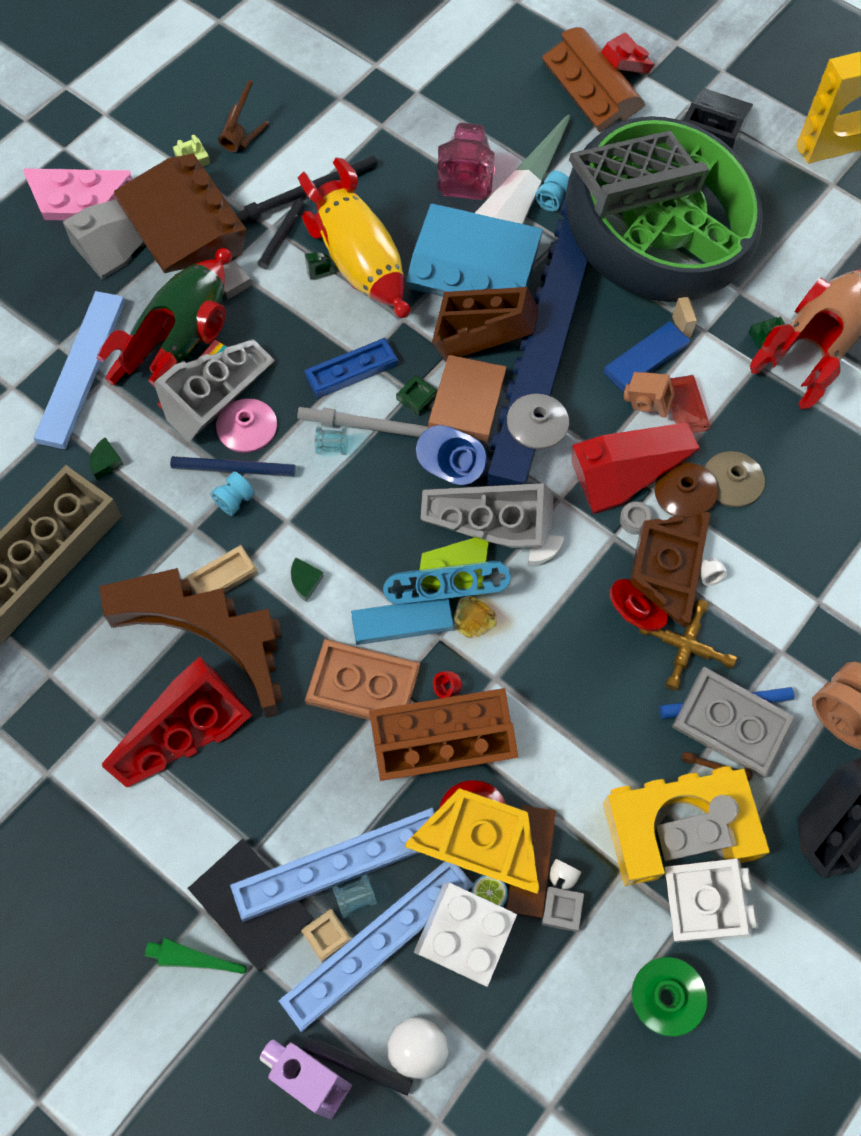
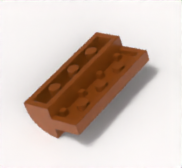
(591, 79)
(443, 734)

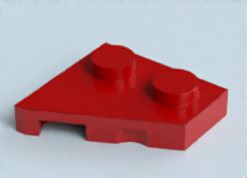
(627, 55)

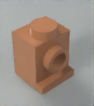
(650, 392)

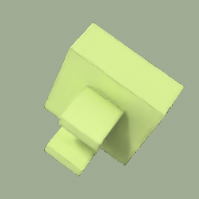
(190, 147)

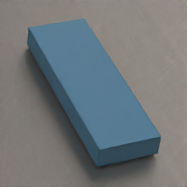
(401, 621)

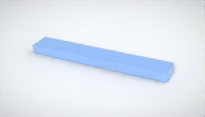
(79, 371)
(327, 867)
(369, 948)

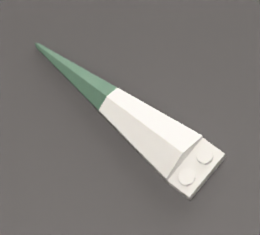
(517, 193)

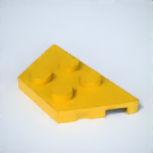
(481, 838)

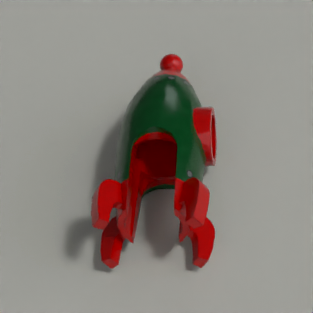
(179, 315)

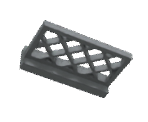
(645, 187)

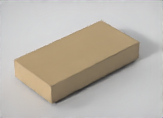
(223, 572)

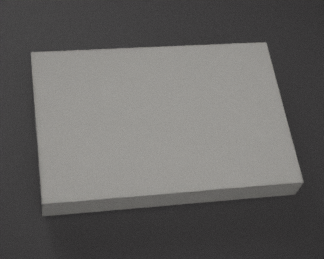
(733, 722)

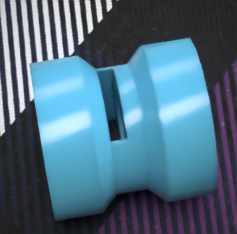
(552, 192)
(230, 495)

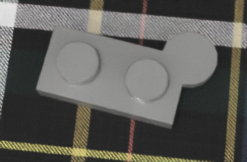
(701, 832)

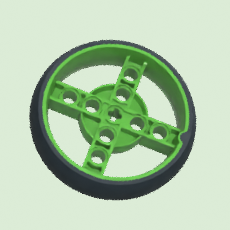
(671, 222)

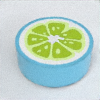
(490, 890)

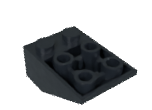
(719, 115)

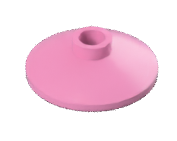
(248, 435)

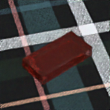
(688, 405)

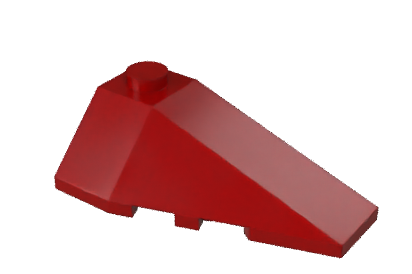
(624, 462)
(184, 718)

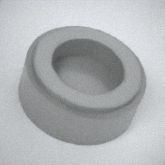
(633, 517)

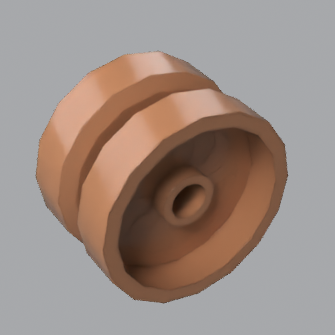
(840, 704)

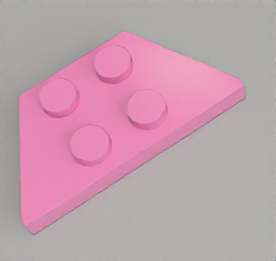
(69, 191)

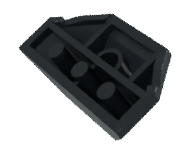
(832, 824)

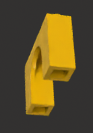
(825, 132)
(633, 816)

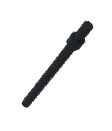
(254, 211)

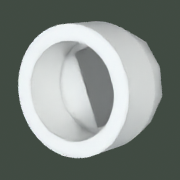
(712, 572)
(564, 871)

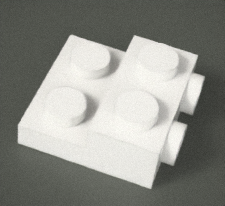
(710, 901)

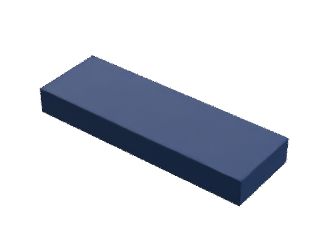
(647, 355)
(351, 367)

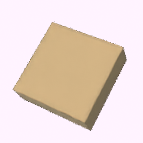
(684, 316)
(326, 935)

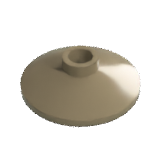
(735, 490)

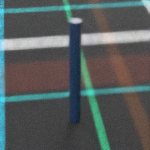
(233, 466)

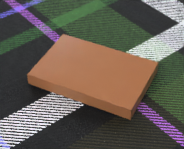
(468, 396)
(360, 680)

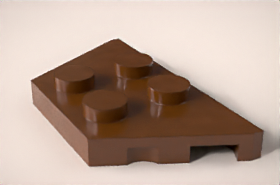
(670, 563)

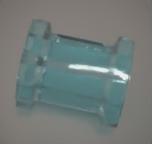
(331, 441)
(354, 896)

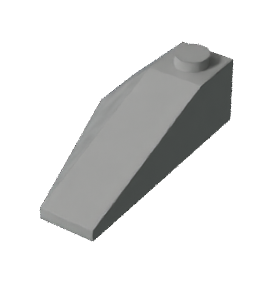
(103, 237)
(201, 389)
(499, 514)

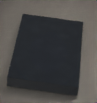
(261, 936)

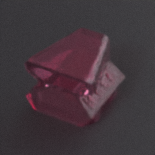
(466, 163)

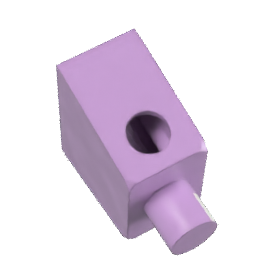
(314, 1086)

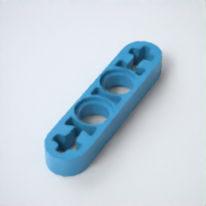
(447, 586)

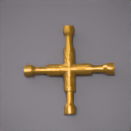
(687, 644)

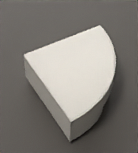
(551, 547)

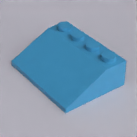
(471, 252)

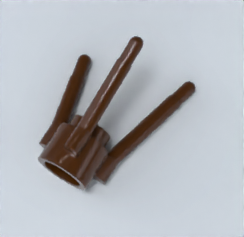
(233, 133)

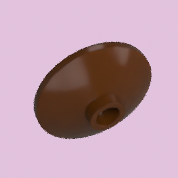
(686, 501)

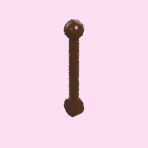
(691, 759)

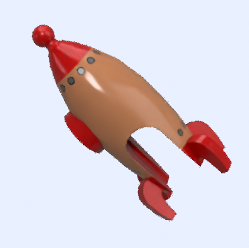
(829, 320)

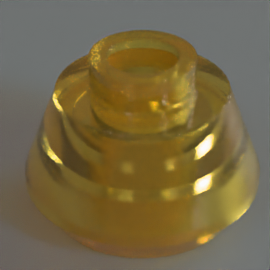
(474, 617)

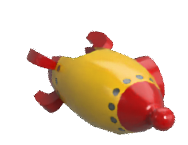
(356, 238)

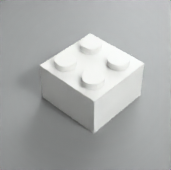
(465, 933)

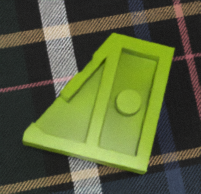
(460, 553)

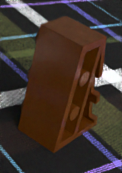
(483, 319)

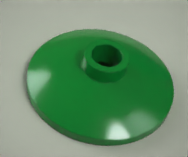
(687, 991)

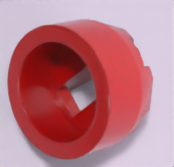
(445, 678)

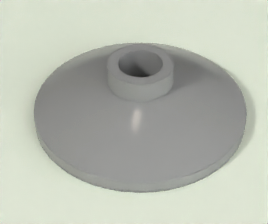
(535, 431)

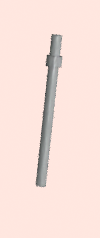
(329, 417)

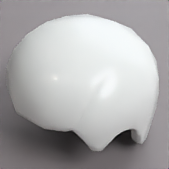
(417, 1048)

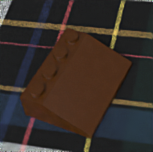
(181, 214)

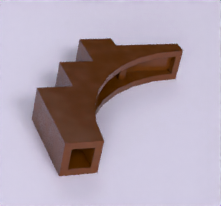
(168, 601)

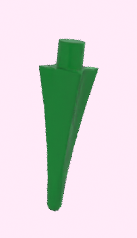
(176, 955)

